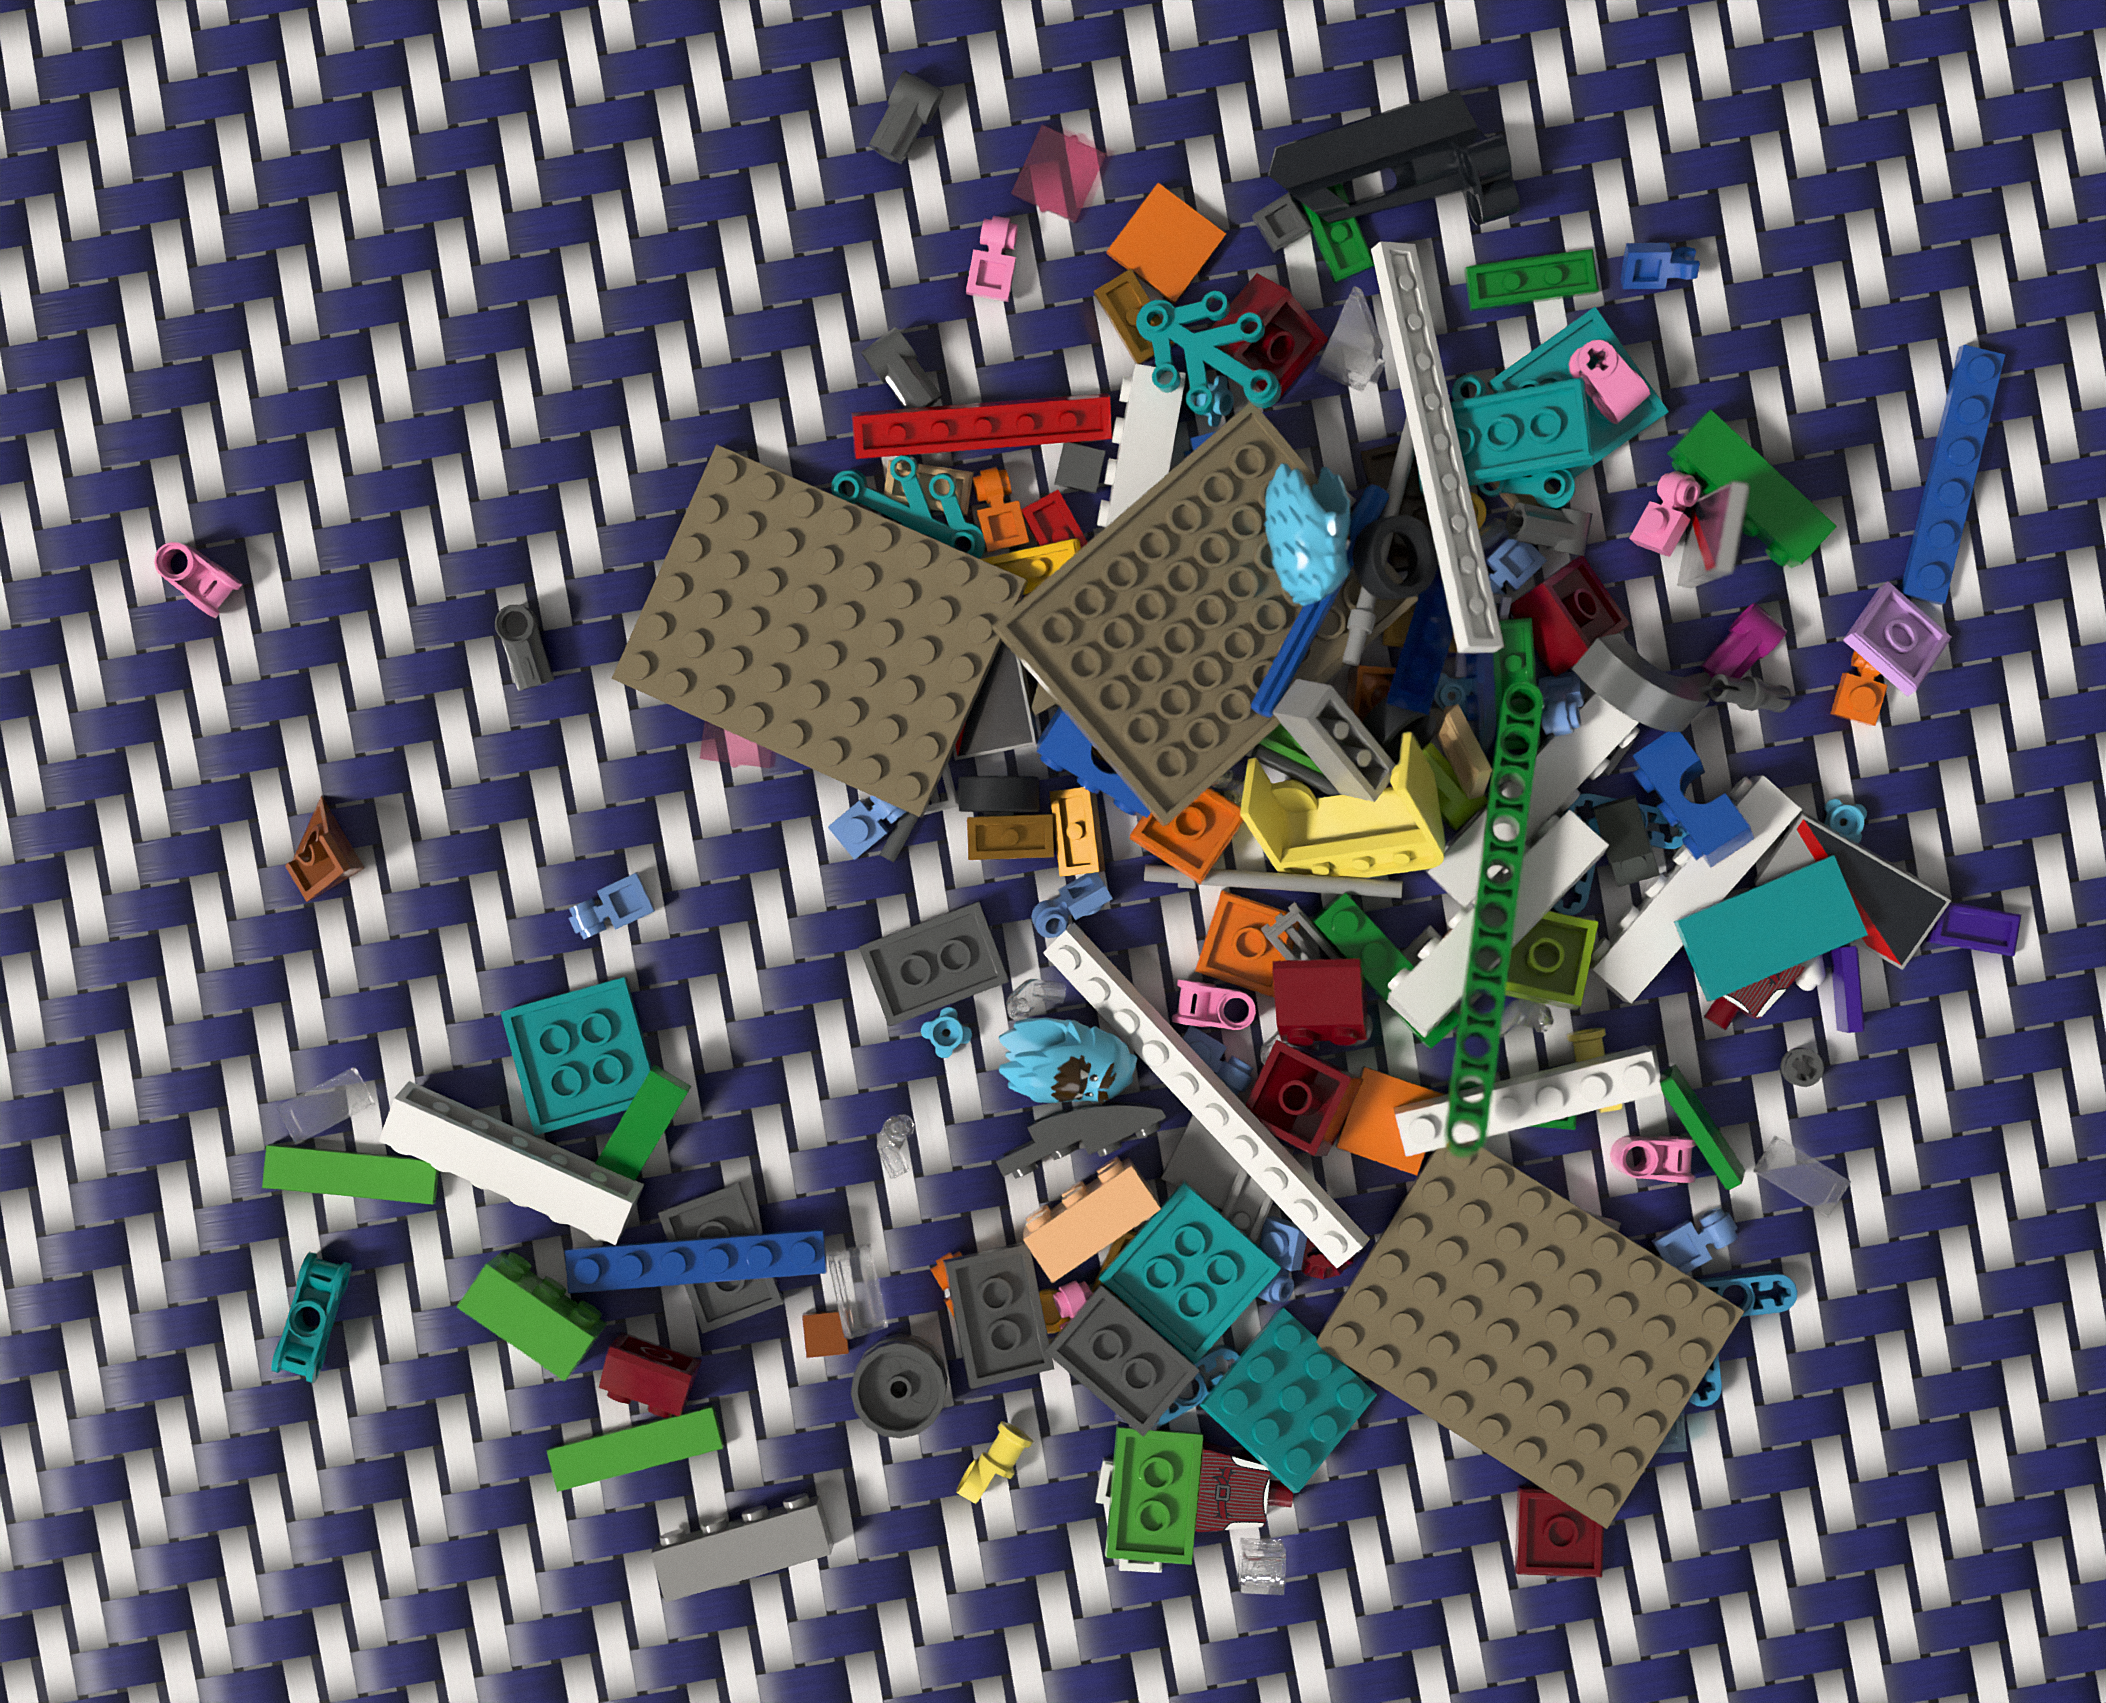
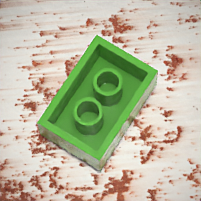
(533, 1314)

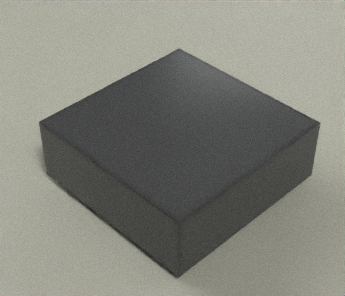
(1281, 223)
(1079, 467)

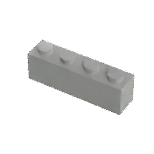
(742, 1547)

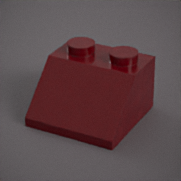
(1289, 335)
(1569, 614)
(1320, 1001)
(1303, 1098)
(648, 1375)

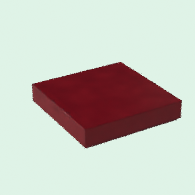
(1555, 1537)

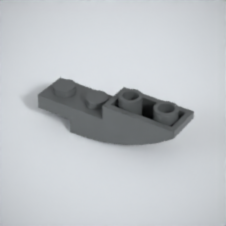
(1095, 1124)

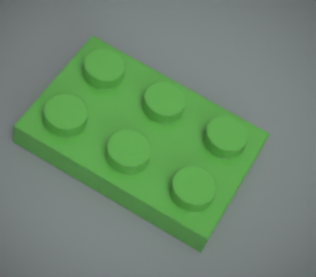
(1154, 1495)

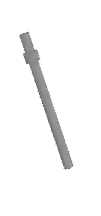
(1362, 618)
(1278, 881)

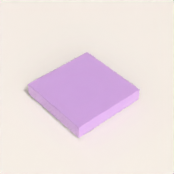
(1897, 638)

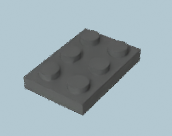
(933, 964)
(714, 1215)
(998, 1314)
(1122, 1360)

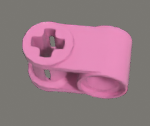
(1612, 384)
(202, 580)
(1210, 1005)
(1662, 1157)

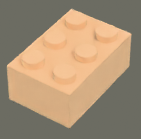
(1089, 1217)

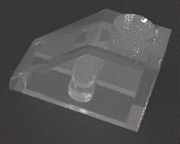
(1353, 346)

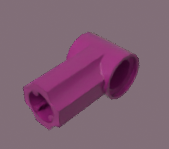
(1750, 638)

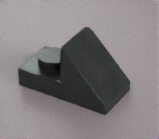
(1628, 840)

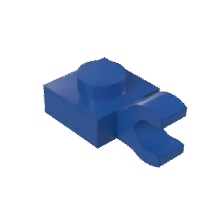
(1652, 263)

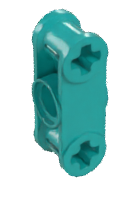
(303, 1347)

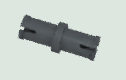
(1749, 693)

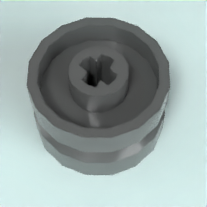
(905, 1360)

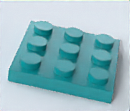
(1551, 364)
(578, 1054)
(1190, 1272)
(1288, 1400)

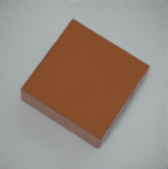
(824, 1334)

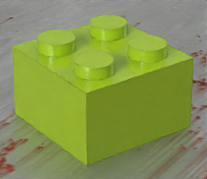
(1552, 961)

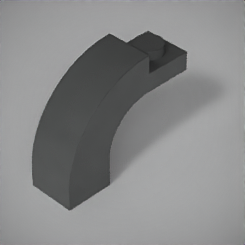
(1639, 688)

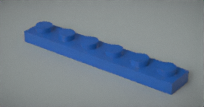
(1952, 474)
(696, 1260)

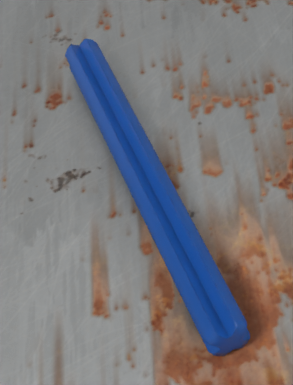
(1312, 615)

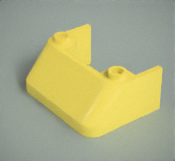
(1344, 832)

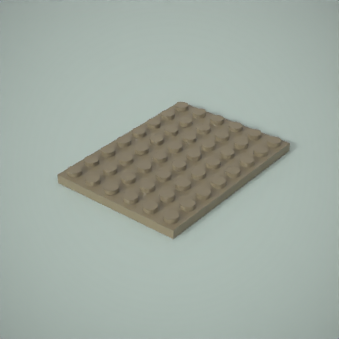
(1176, 619)
(819, 630)
(1529, 1328)

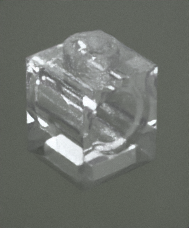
(1261, 1566)

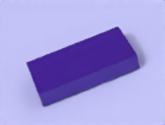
(1977, 929)
(1847, 989)

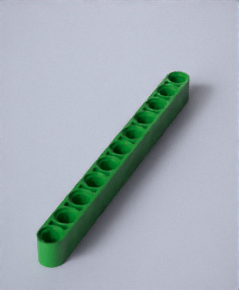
(1499, 896)

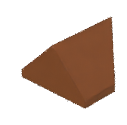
(1367, 688)
(323, 855)

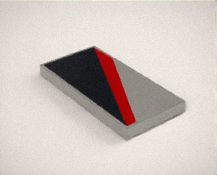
(1713, 535)
(1001, 712)
(1891, 902)

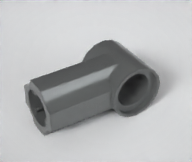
(911, 106)
(896, 365)
(1557, 529)
(524, 652)

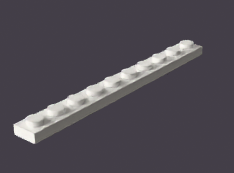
(1437, 448)
(1206, 1096)

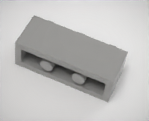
(1335, 739)

